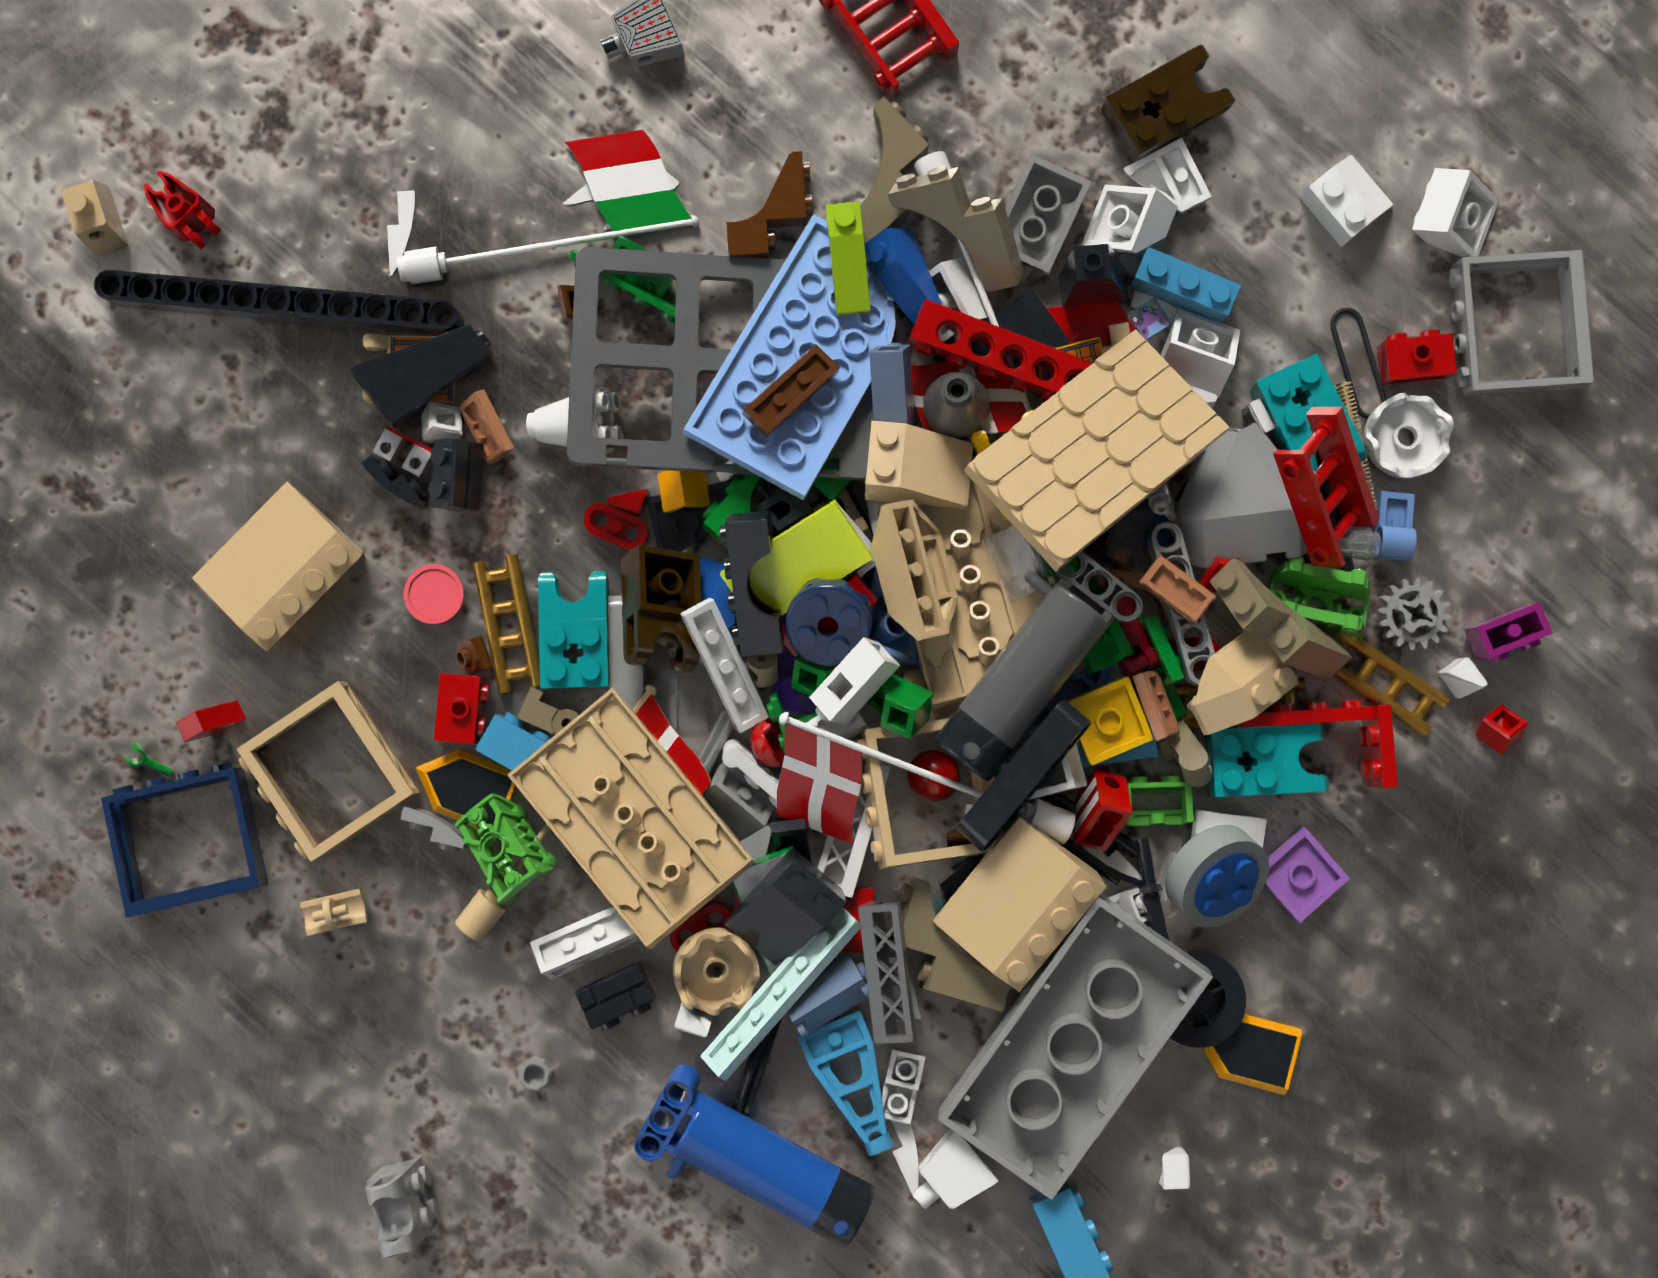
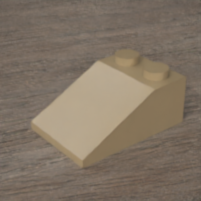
(917, 466)

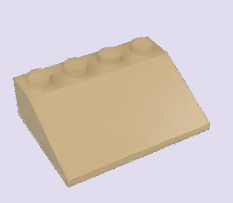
(277, 566)
(1019, 903)

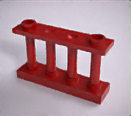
(921, 13)
(1346, 478)

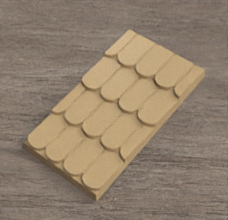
(1095, 449)
(983, 614)
(631, 818)

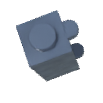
(892, 383)
(831, 994)

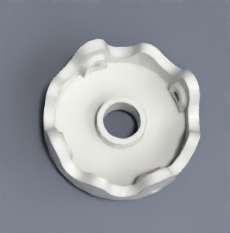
(1430, 431)

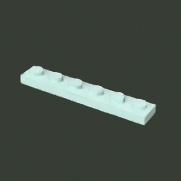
(778, 995)

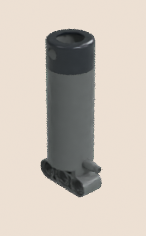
(1033, 666)

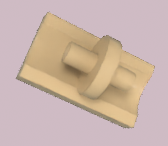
(334, 911)

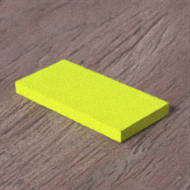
(816, 547)

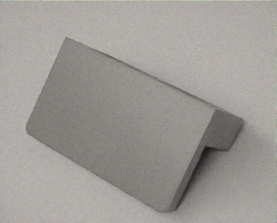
(737, 802)

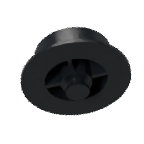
(1217, 1009)

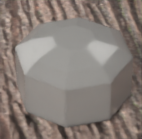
(535, 1073)

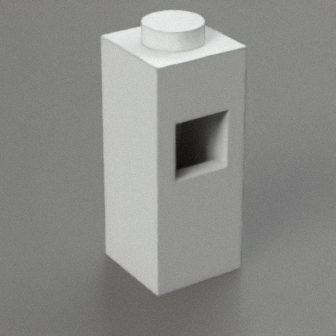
(853, 682)

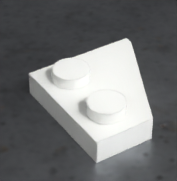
(1173, 174)

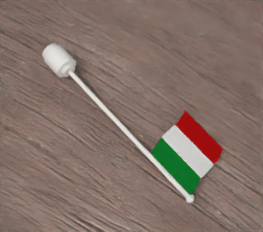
(626, 187)

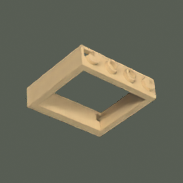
(373, 741)
(877, 812)

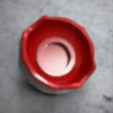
(766, 744)
(937, 763)

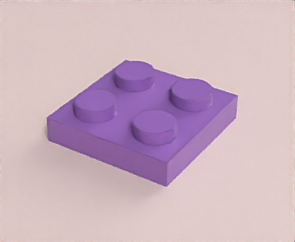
(1303, 875)

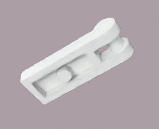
(756, 774)

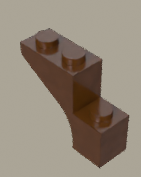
(784, 208)

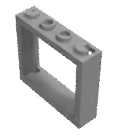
(1574, 320)

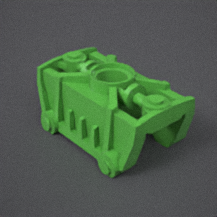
(1328, 587)
(516, 840)

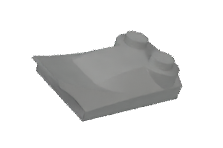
(1043, 213)

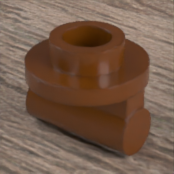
(473, 655)

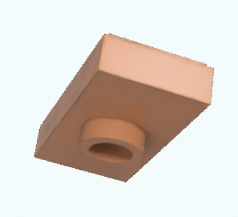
(486, 426)
(1177, 589)
(1156, 704)

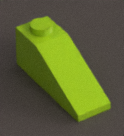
(848, 258)

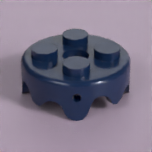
(827, 599)

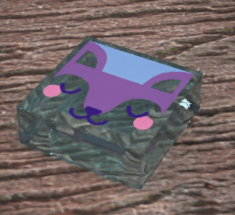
(1149, 319)

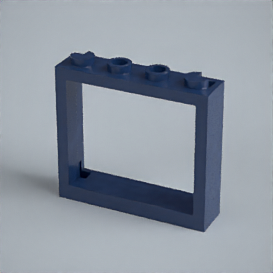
(124, 852)

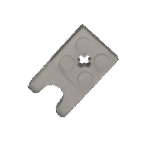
(402, 1206)

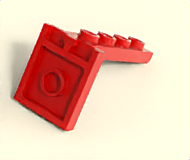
(1374, 735)

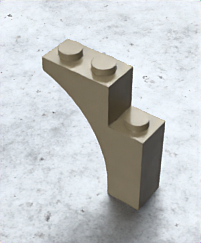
(900, 150)
(978, 226)
(1264, 614)
(945, 967)

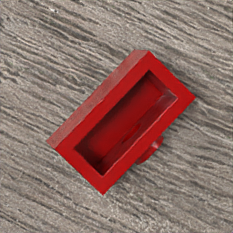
(1416, 358)
(461, 708)

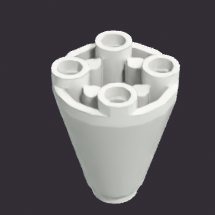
(550, 422)

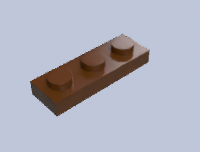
(791, 391)

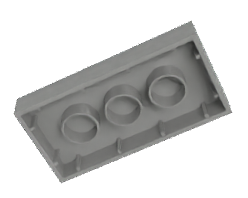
(1074, 1045)

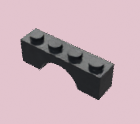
(758, 624)

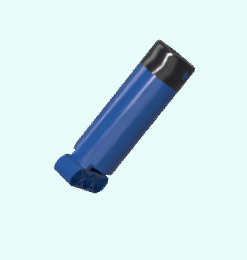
(752, 1160)

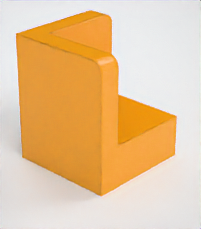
(683, 490)

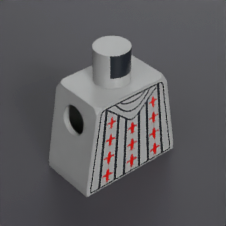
(643, 33)

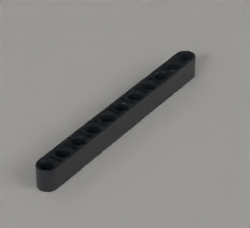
(263, 302)

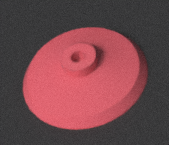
(433, 594)

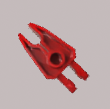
(183, 211)

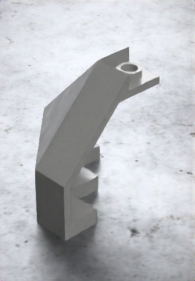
(1237, 503)

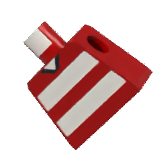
(1101, 808)

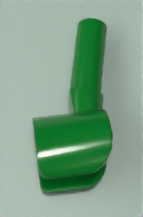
(145, 760)

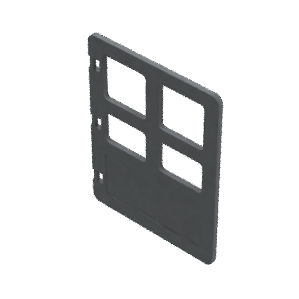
(683, 359)

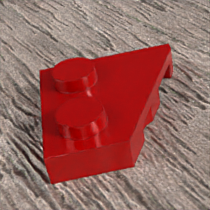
(1089, 320)

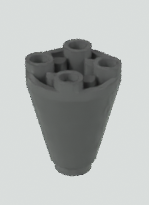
(954, 415)

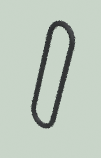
(1369, 351)

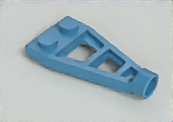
(837, 1039)

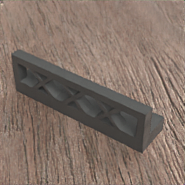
(880, 975)

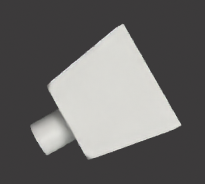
(953, 1172)

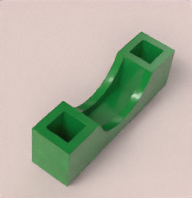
(900, 703)

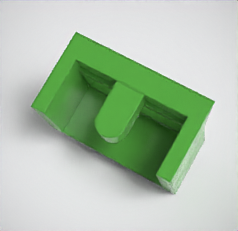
(1171, 817)

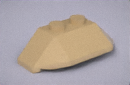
(914, 570)
(1240, 683)

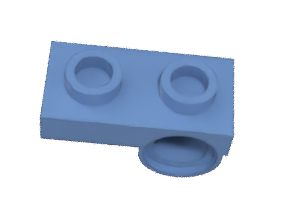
(1395, 526)

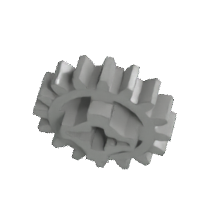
(1425, 620)

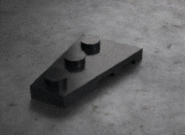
(684, 526)

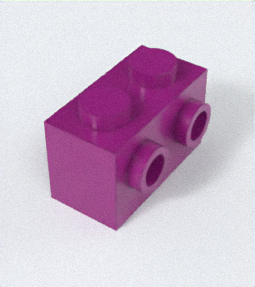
(1508, 631)

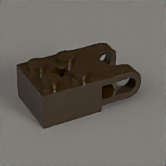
(1172, 100)
(654, 593)

